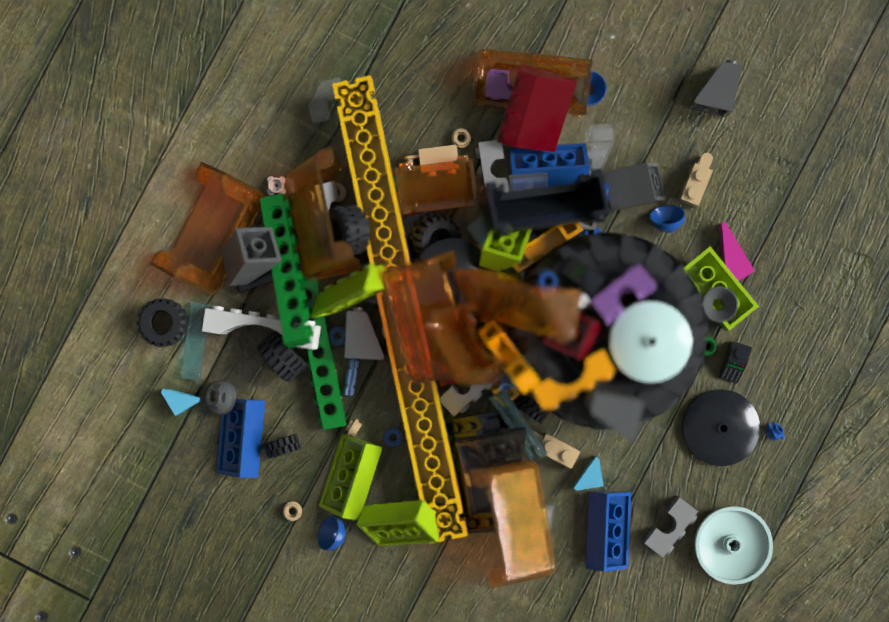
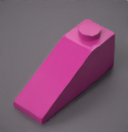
(732, 254)

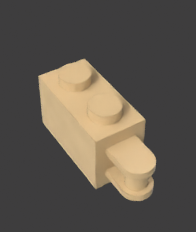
(434, 155)
(696, 181)
(558, 450)

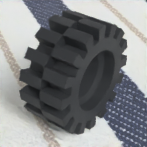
(531, 407)
(282, 446)

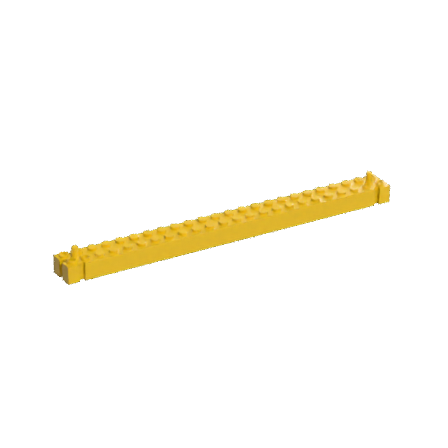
(389, 247)

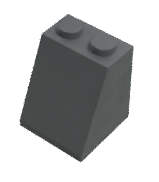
(719, 91)
(634, 186)
(249, 254)
(361, 337)
(617, 410)

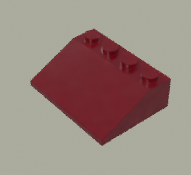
(536, 109)

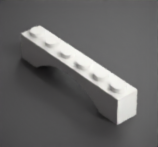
(223, 322)

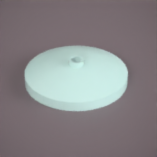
(631, 337)
(748, 555)

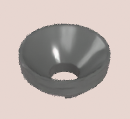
(729, 300)
(225, 397)

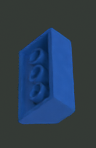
(562, 165)
(241, 439)
(608, 530)

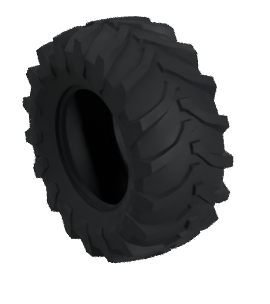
(611, 257)

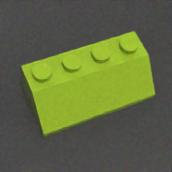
(504, 250)
(710, 272)
(349, 291)
(350, 477)
(399, 523)

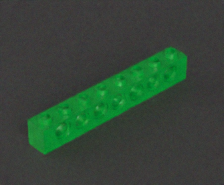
(302, 334)
(326, 420)

